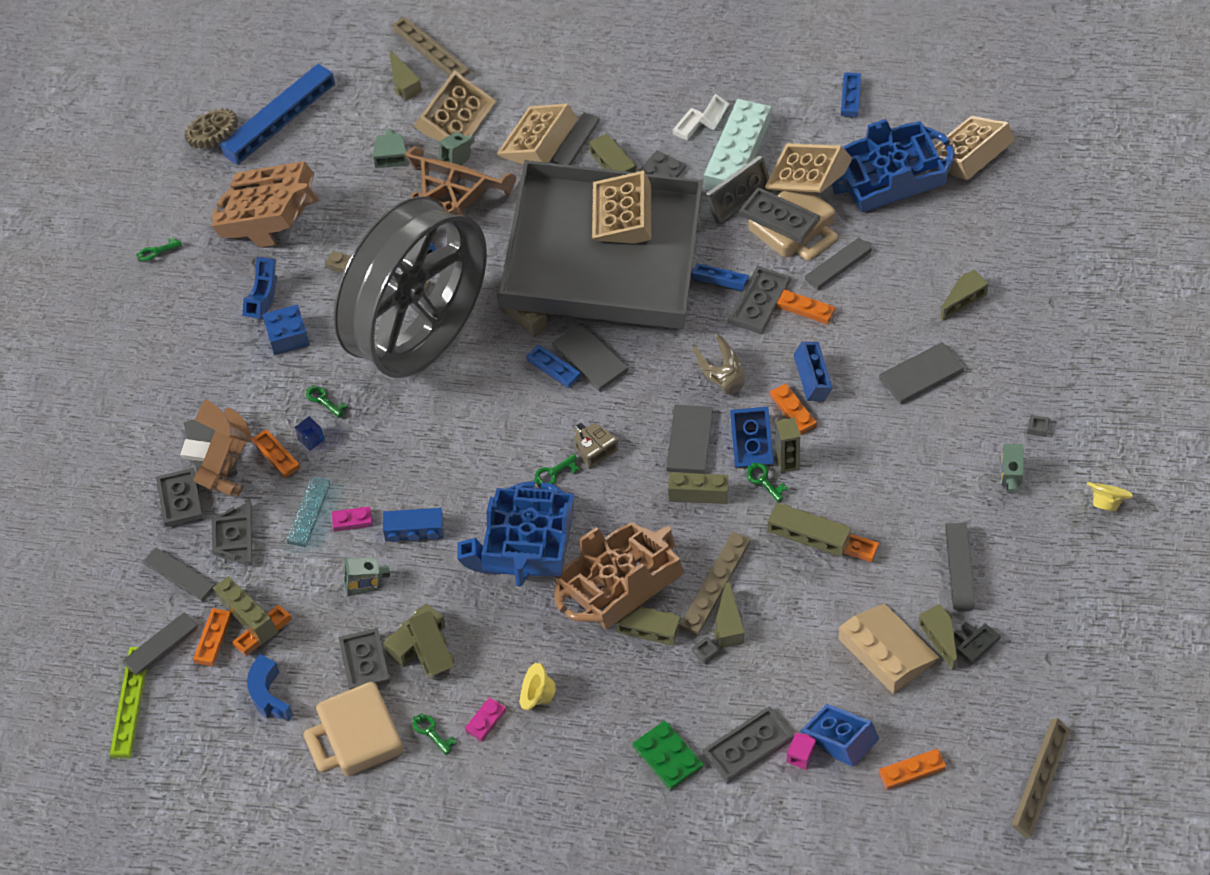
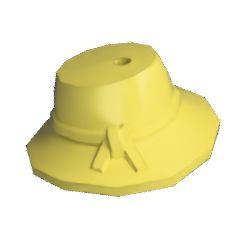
(1108, 496)
(536, 687)

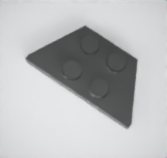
(234, 534)

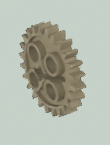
(211, 128)

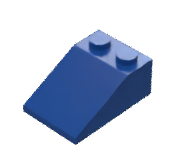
(751, 436)
(842, 734)

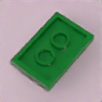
(667, 755)

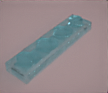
(308, 512)

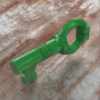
(157, 250)
(322, 399)
(568, 462)
(763, 480)
(444, 745)

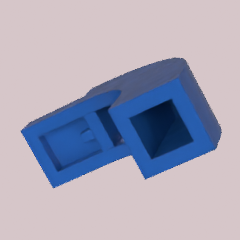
(263, 290)
(470, 556)
(258, 681)

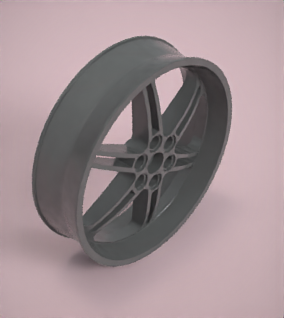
(390, 274)

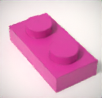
(352, 518)
(485, 719)

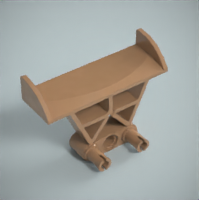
(455, 171)
(224, 449)

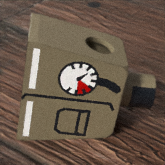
(594, 443)

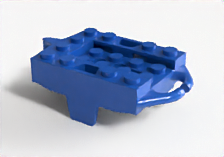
(888, 156)
(521, 527)

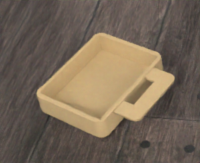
(786, 246)
(357, 731)

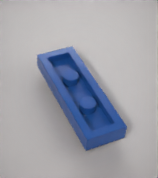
(851, 94)
(719, 276)
(553, 366)

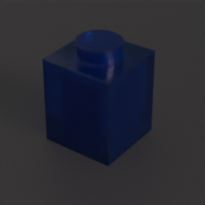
(309, 433)

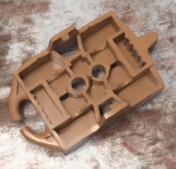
(270, 204)
(610, 568)

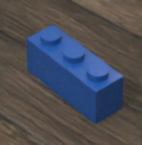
(812, 371)
(413, 524)

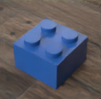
(286, 329)

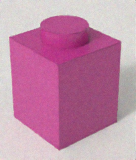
(801, 750)

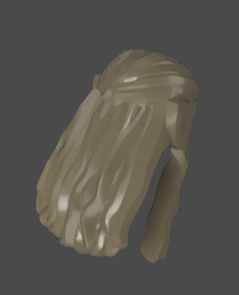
(730, 375)

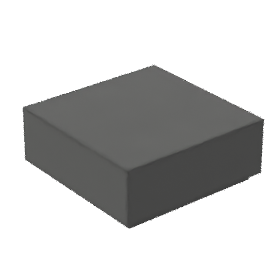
(1038, 425)
(705, 650)

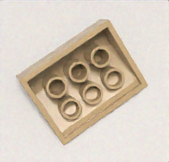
(455, 108)
(539, 133)
(975, 145)
(808, 167)
(622, 209)
(886, 646)

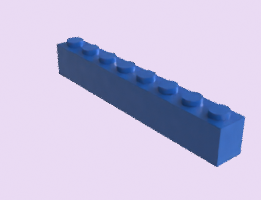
(277, 114)

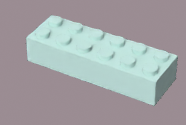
(738, 141)

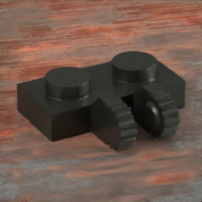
(978, 642)

